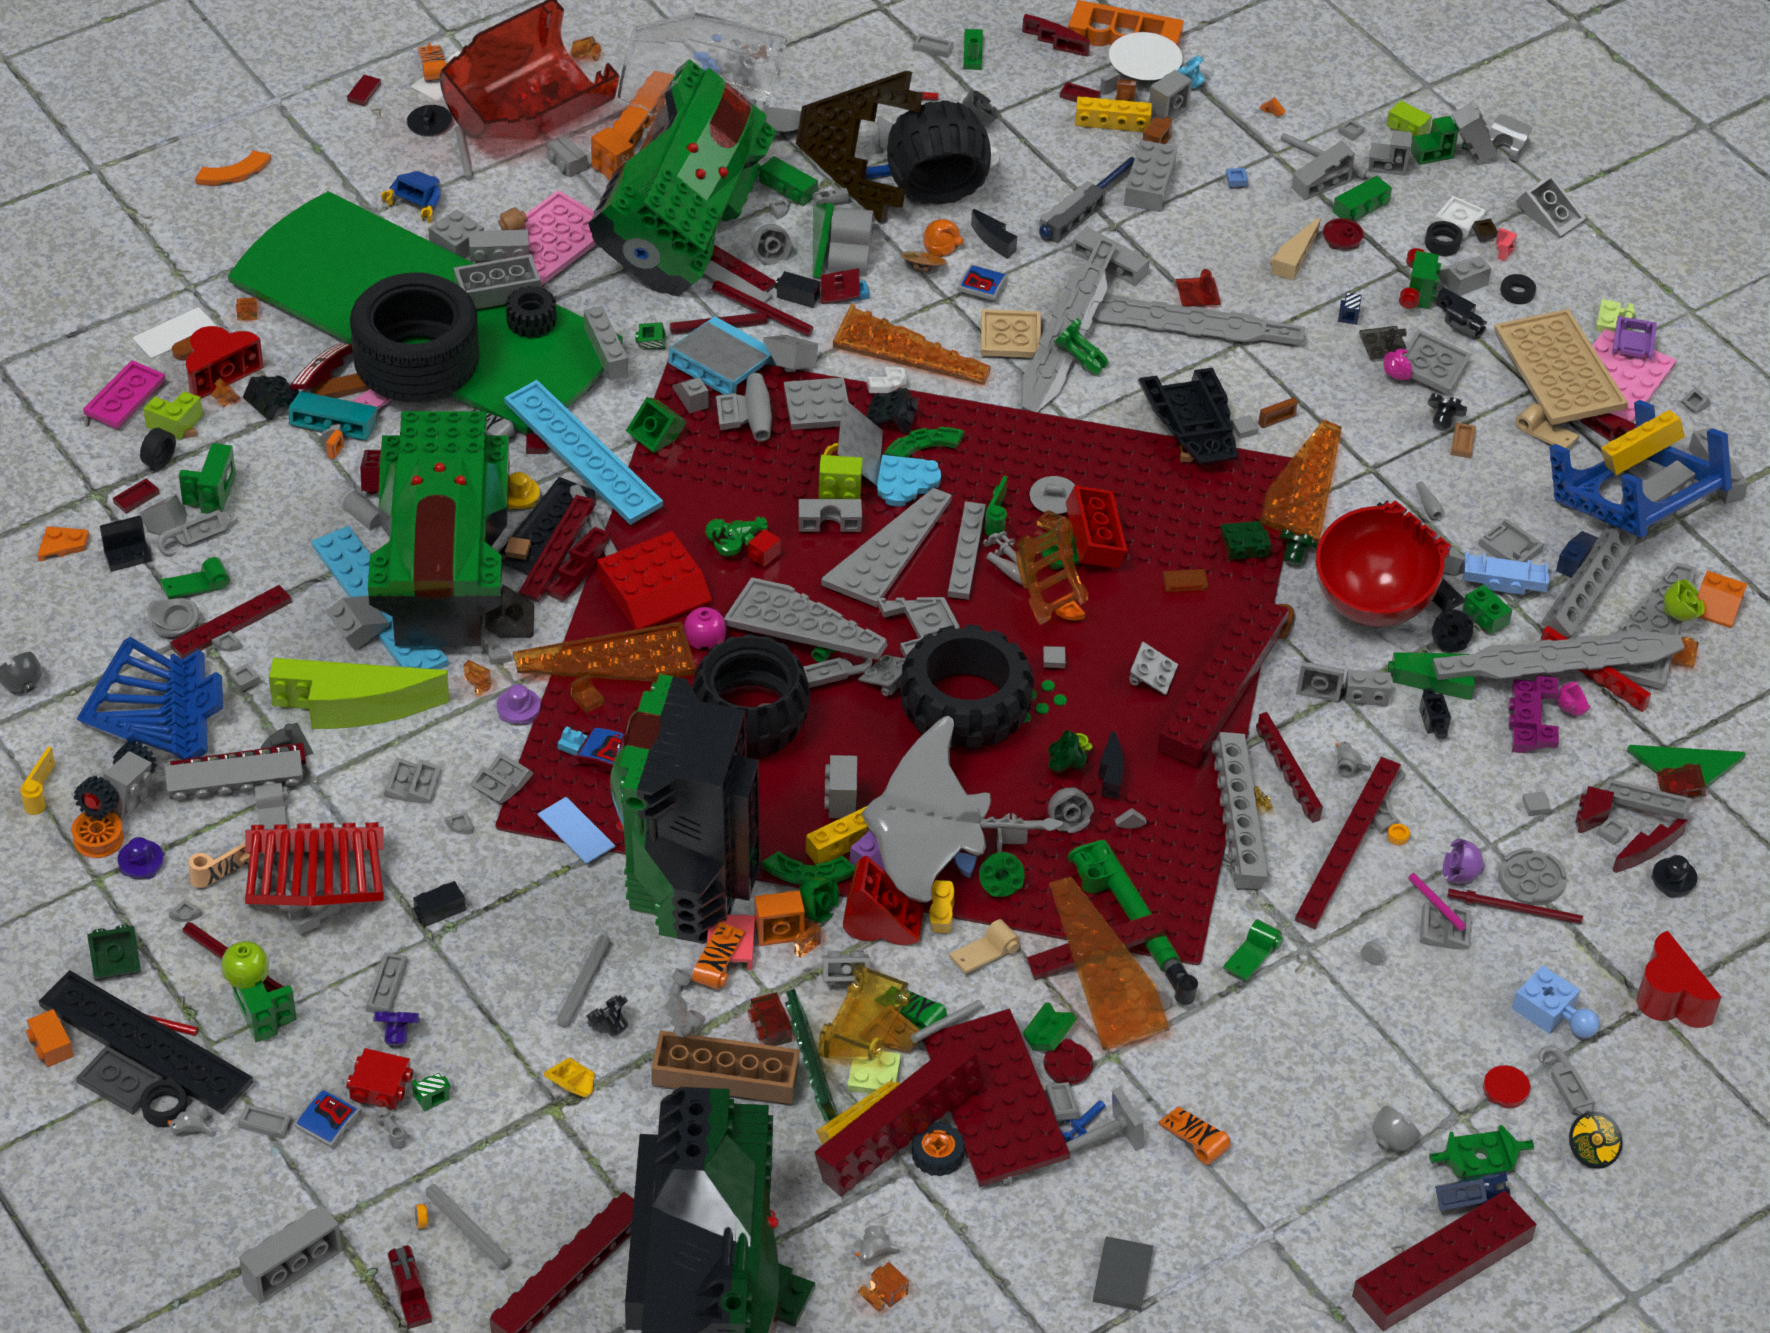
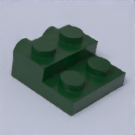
(1245, 540)
(114, 952)
(793, 1295)

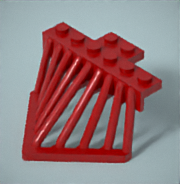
(312, 840)

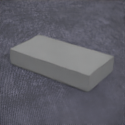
(933, 45)
(1062, 1101)
(264, 1121)

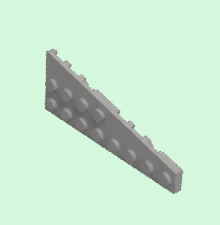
(878, 562)

